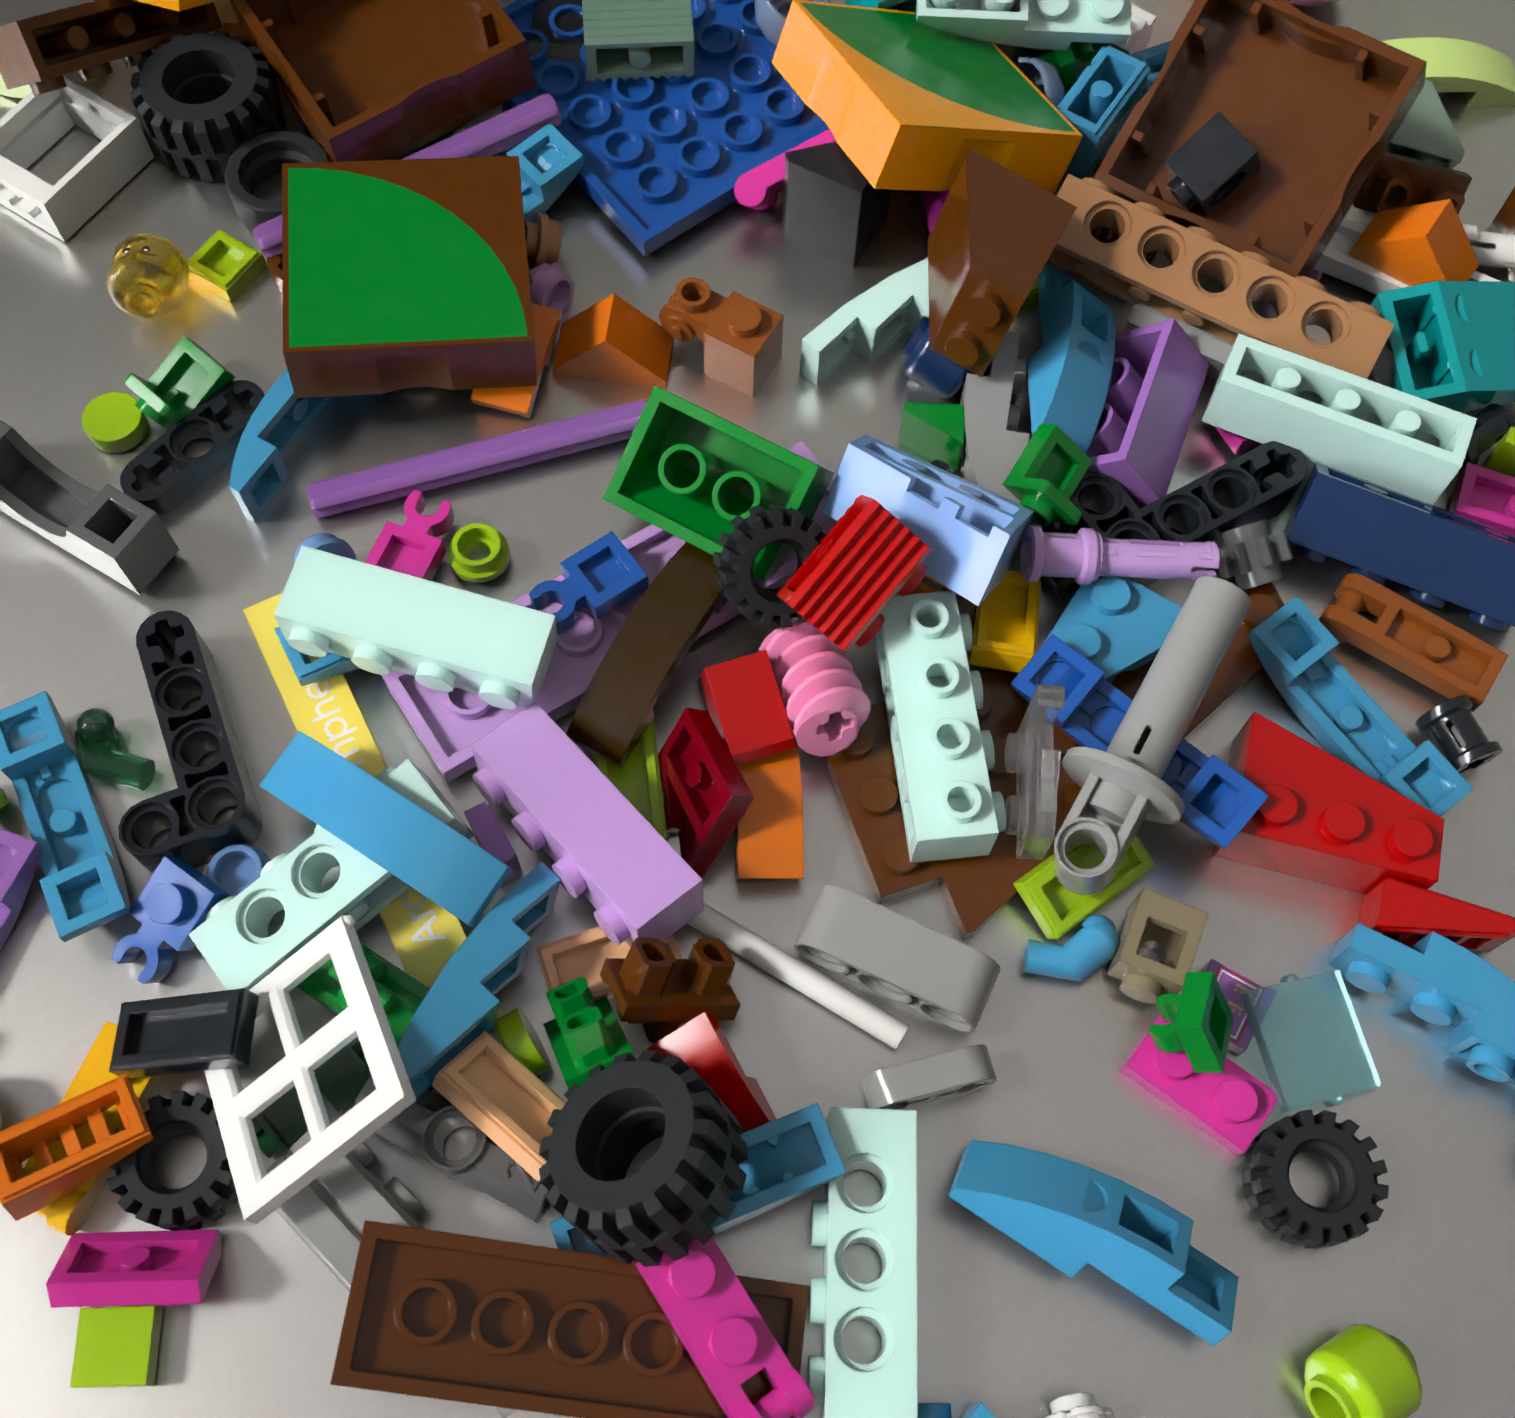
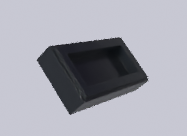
(185, 1033)

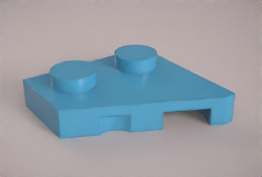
(1116, 624)

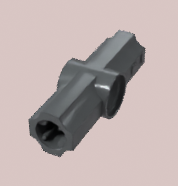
(487, 1168)

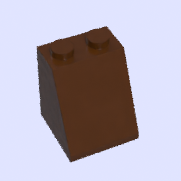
(987, 257)

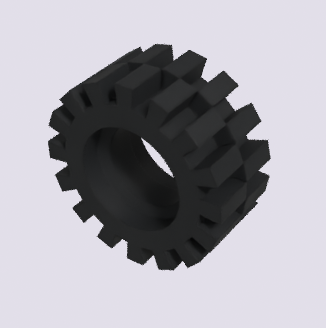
(741, 549)
(1356, 1172)
(136, 1173)

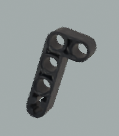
(1195, 506)
(188, 737)

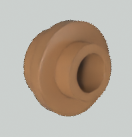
(542, 240)

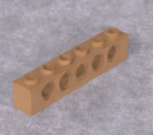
(1122, 270)

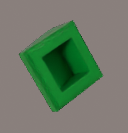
(933, 431)

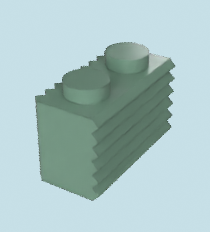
(638, 38)

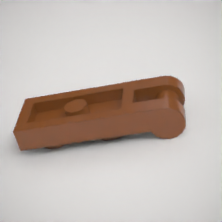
(1413, 640)

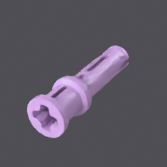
(1089, 556)

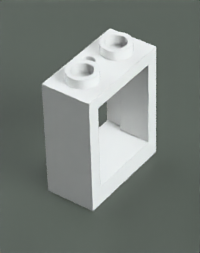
(37, 125)

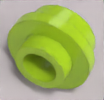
(474, 539)

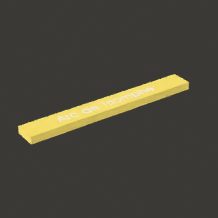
(330, 715)

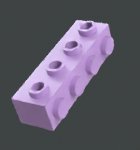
(586, 829)

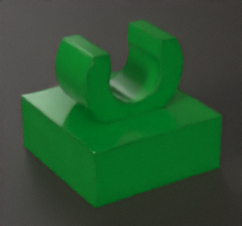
(1198, 1025)

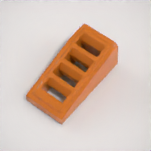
(30, 1193)

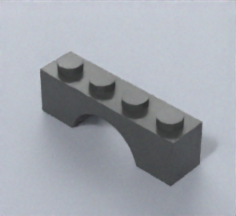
(94, 525)

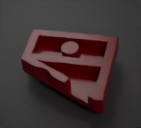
(701, 789)

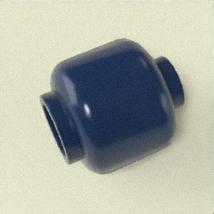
(929, 367)

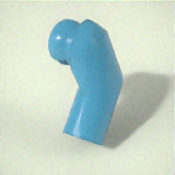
(1079, 956)

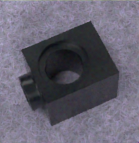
(1211, 165)

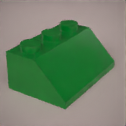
(701, 471)

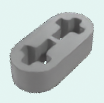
(929, 1079)

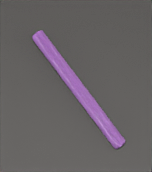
(478, 141)
(474, 459)

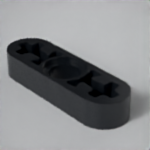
(194, 472)

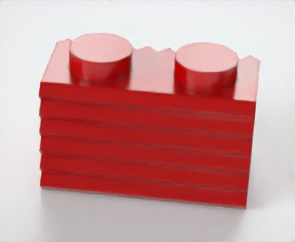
(856, 574)

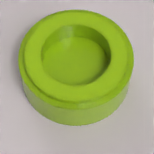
(114, 422)
(522, 1041)

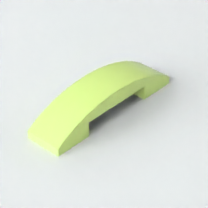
(1465, 67)

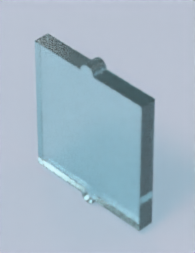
(1310, 1040)

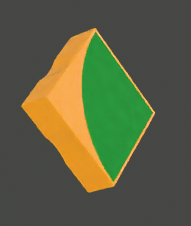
(919, 98)

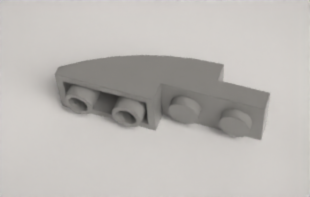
(991, 422)

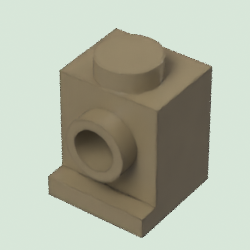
(1167, 929)

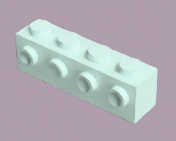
(1340, 419)
(416, 628)
(936, 729)

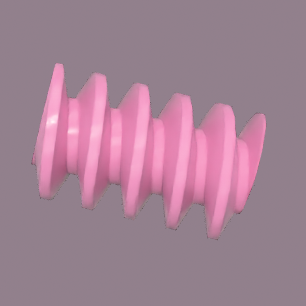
(817, 688)

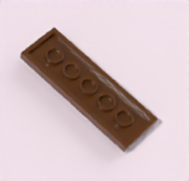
(530, 1328)

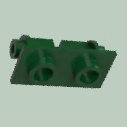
(338, 1079)

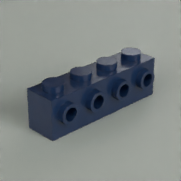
(1408, 543)

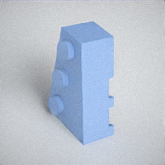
(964, 524)

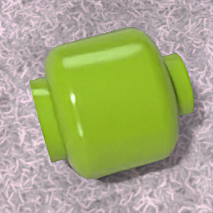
(1362, 1376)

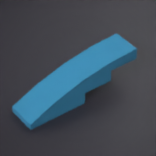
(463, 996)
(782, 1164)

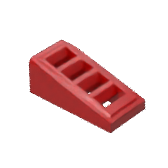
(1413, 912)

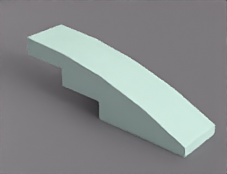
(867, 323)

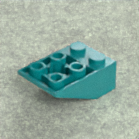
(1450, 342)

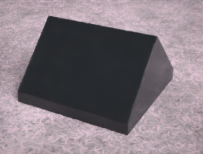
(830, 203)

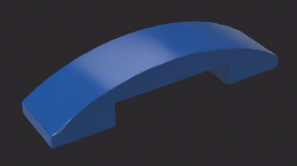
(1213, 793)

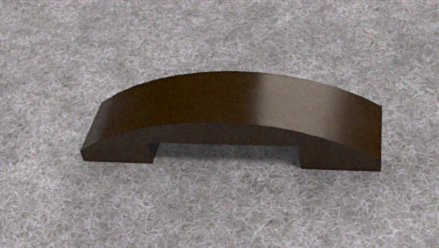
(646, 655)

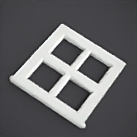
(364, 1017)

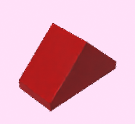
(747, 707)

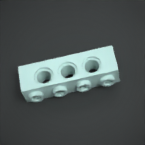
(236, 928)
(886, 1388)

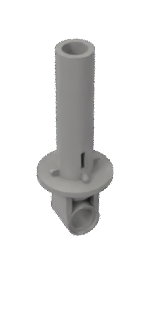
(1124, 783)

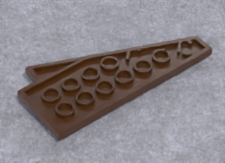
(984, 885)

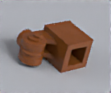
(737, 333)

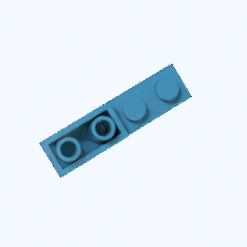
(1076, 360)
(1442, 987)
(1085, 1217)

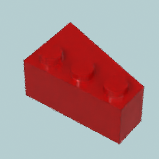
(1328, 817)

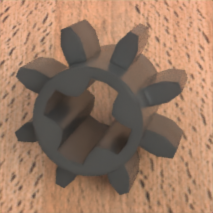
(1253, 554)

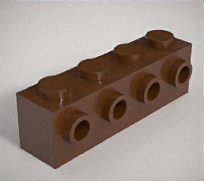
(89, 37)

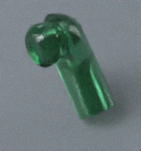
(104, 754)

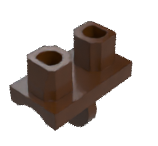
(1408, 182)
(667, 991)

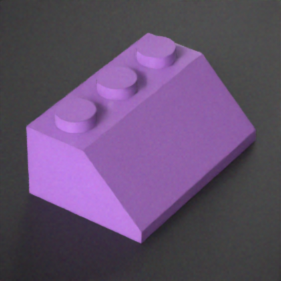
(1148, 409)

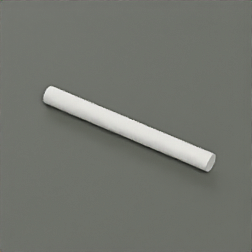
(801, 976)

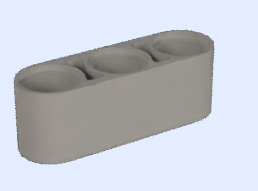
(898, 958)

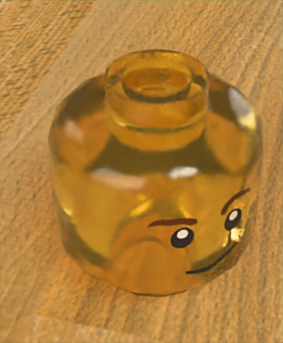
(148, 273)

